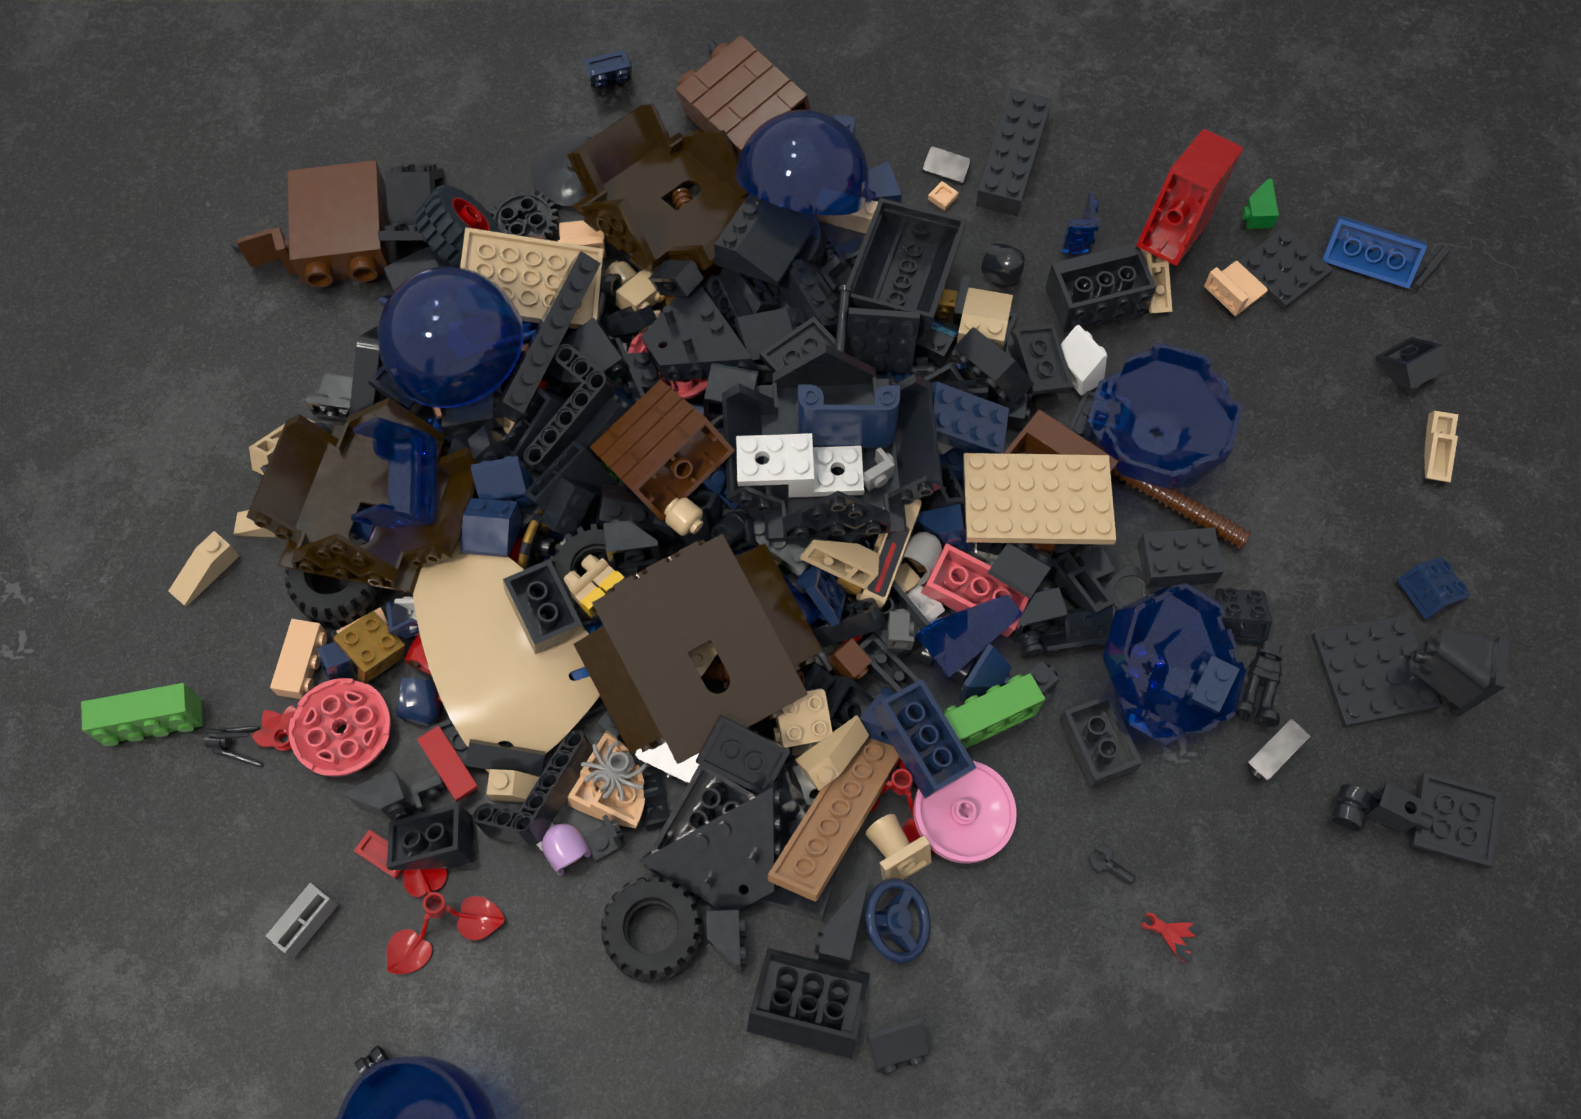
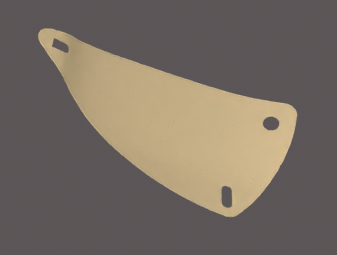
(485, 662)

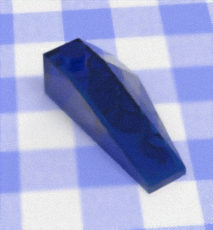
(963, 635)

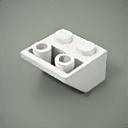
(1084, 360)

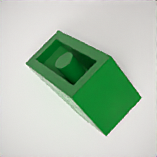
(1261, 207)

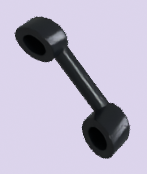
(608, 286)

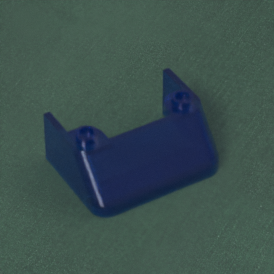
(410, 475)

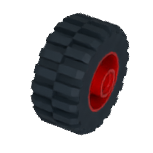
(444, 220)

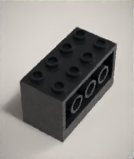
(1100, 287)

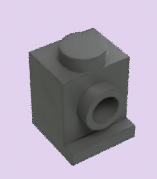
(900, 630)

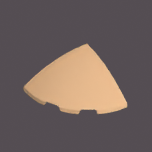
(589, 800)

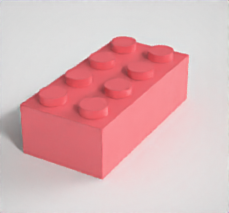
(964, 582)

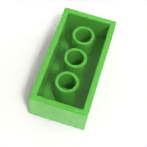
(996, 710)
(142, 714)

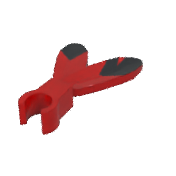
(1172, 933)

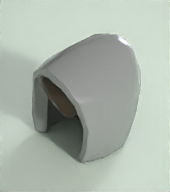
(923, 552)

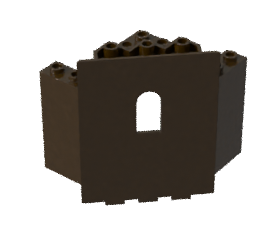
(636, 166)
(324, 478)
(677, 606)

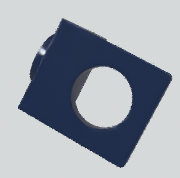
(399, 621)

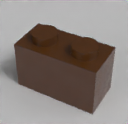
(849, 660)

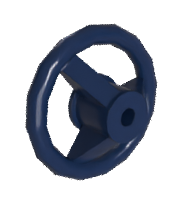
(896, 921)

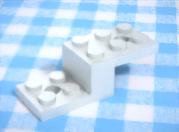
(799, 465)

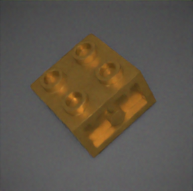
(370, 646)

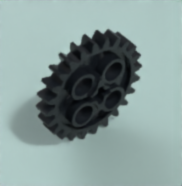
(524, 212)

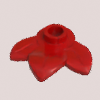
(274, 729)

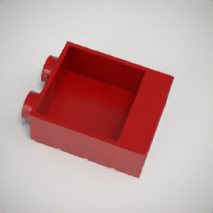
(1189, 196)

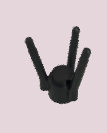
(221, 738)

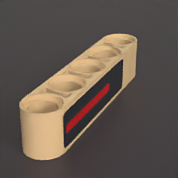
(890, 550)

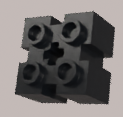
(712, 512)

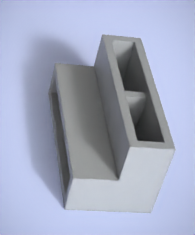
(301, 920)

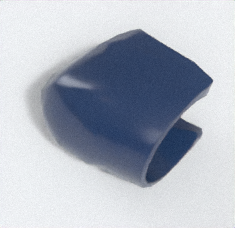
(418, 701)

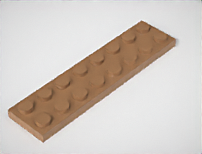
(834, 821)

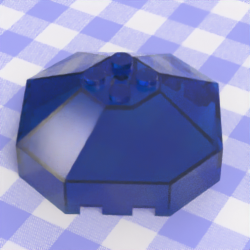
(1179, 397)
(1174, 635)

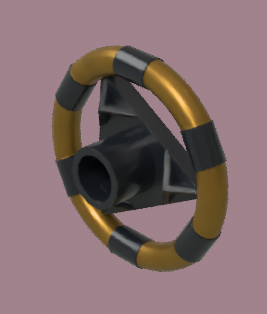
(535, 542)

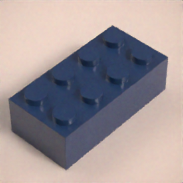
(968, 420)
(923, 738)

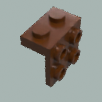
(265, 248)

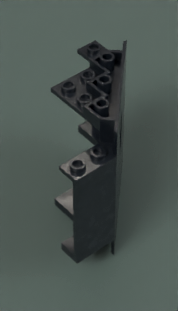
(843, 382)

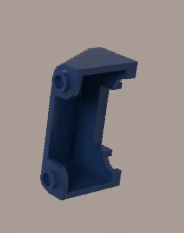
(848, 424)

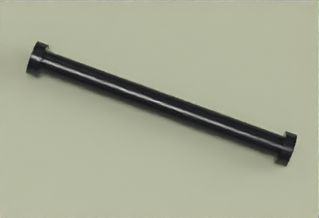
(845, 292)

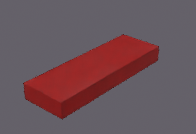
(447, 763)

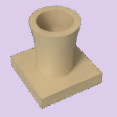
(901, 856)

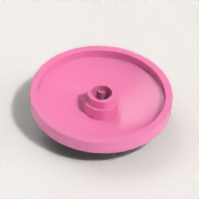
(968, 817)

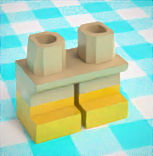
(593, 583)

